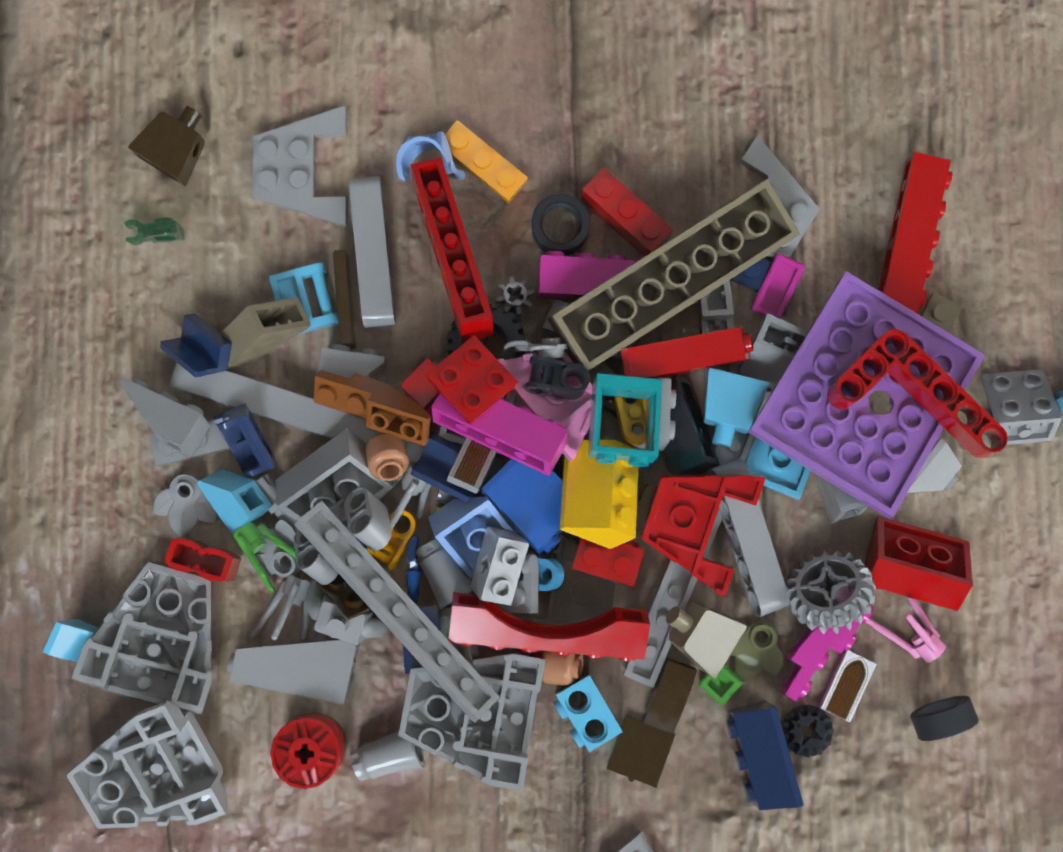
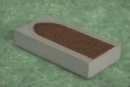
(471, 466)

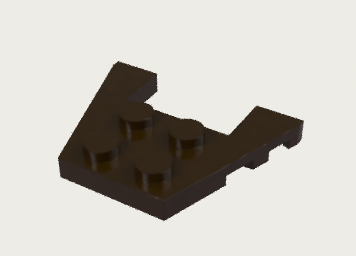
(580, 593)

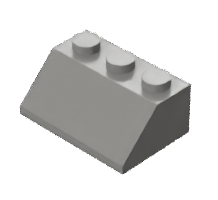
(327, 476)

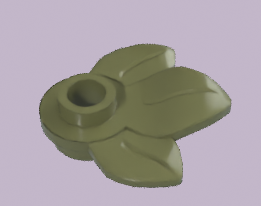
(755, 656)

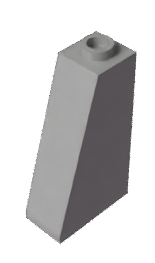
(304, 669)

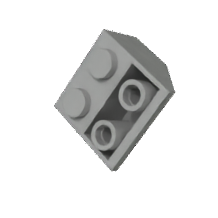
(773, 350)

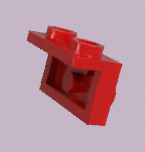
(613, 564)

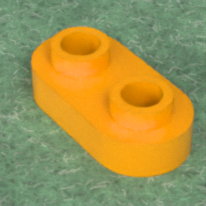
(629, 416)

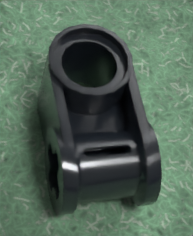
(554, 376)

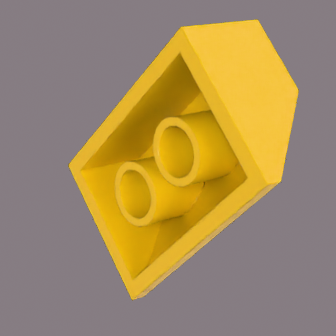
(599, 498)

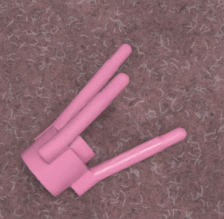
(925, 641)

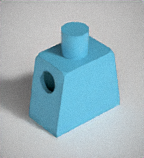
(731, 403)

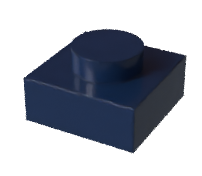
(753, 276)

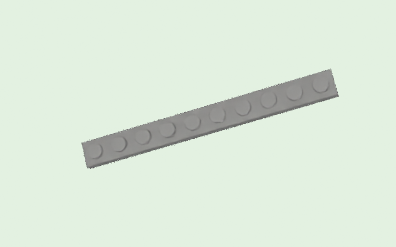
(678, 583)

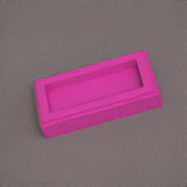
(778, 286)

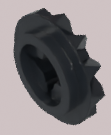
(804, 716)

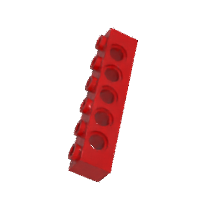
(452, 250)

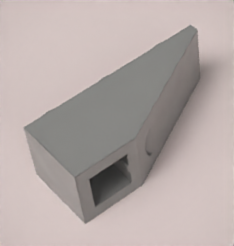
(173, 423)

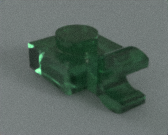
(160, 231)

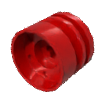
(323, 737)

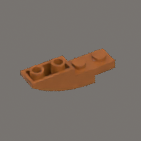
(378, 403)

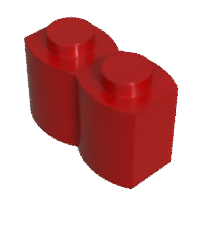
(207, 562)

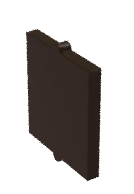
(640, 751)

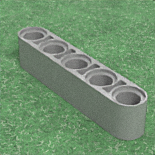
(372, 251)
(752, 548)

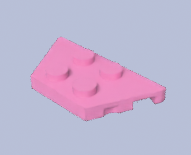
(571, 414)

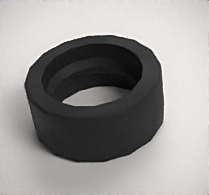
(558, 201)
(944, 718)

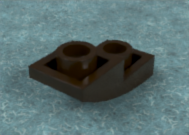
(670, 695)

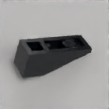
(692, 448)

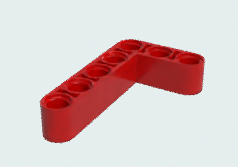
(921, 389)

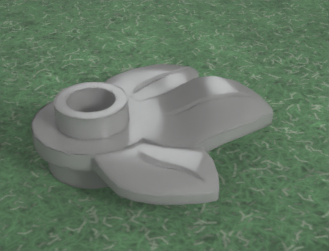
(549, 347)
(184, 509)
(272, 556)

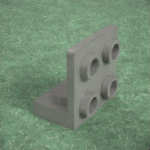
(1023, 405)

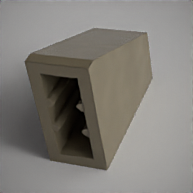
(263, 329)

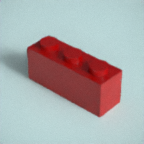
(625, 213)

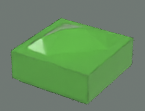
(723, 686)

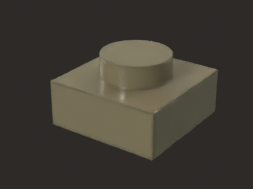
(941, 311)

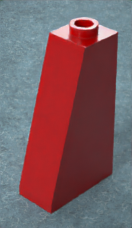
(687, 354)

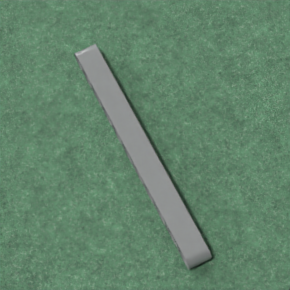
(287, 408)

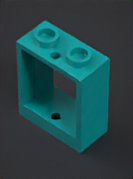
(629, 388)

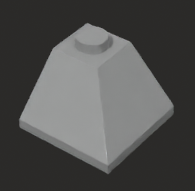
(937, 471)

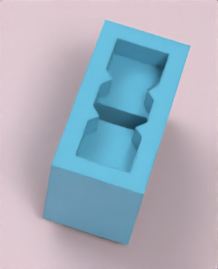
(593, 709)

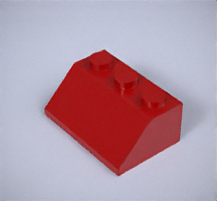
(919, 563)

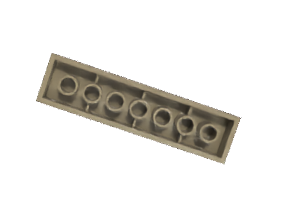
(674, 276)

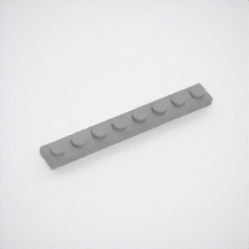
(397, 611)

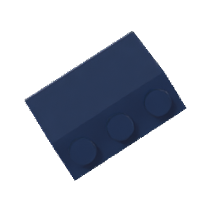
(764, 757)

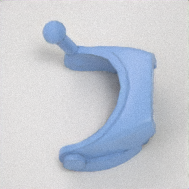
(416, 145)

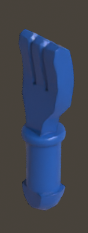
(413, 575)

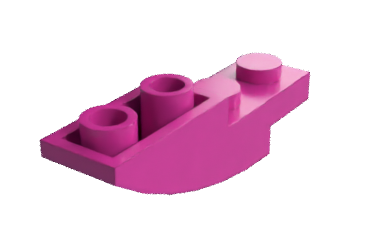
(811, 654)

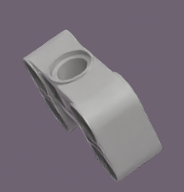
(363, 517)

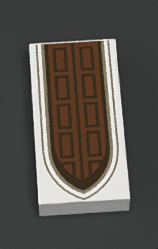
(847, 685)

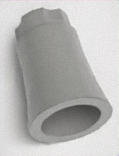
(442, 573)
(386, 757)

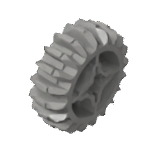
(850, 592)

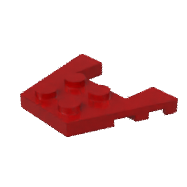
(685, 515)

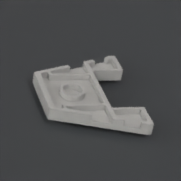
(287, 166)
(792, 196)

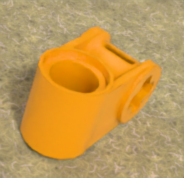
(397, 544)

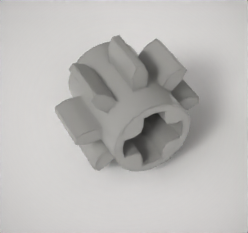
(512, 288)

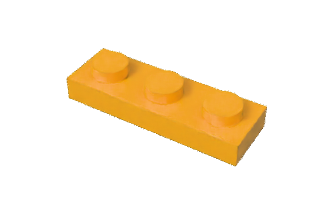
(484, 162)

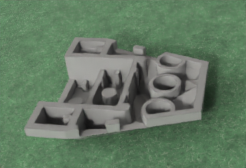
(154, 641)
(494, 744)
(152, 771)

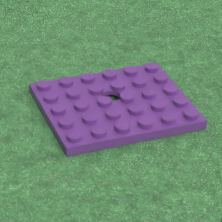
(855, 447)

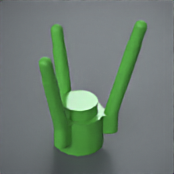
(250, 540)

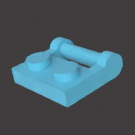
(291, 285)

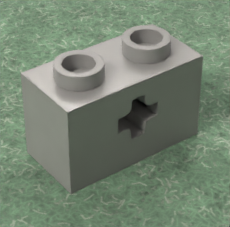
(499, 565)

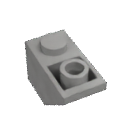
(346, 363)

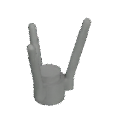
(411, 486)
(293, 592)

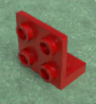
(472, 380)

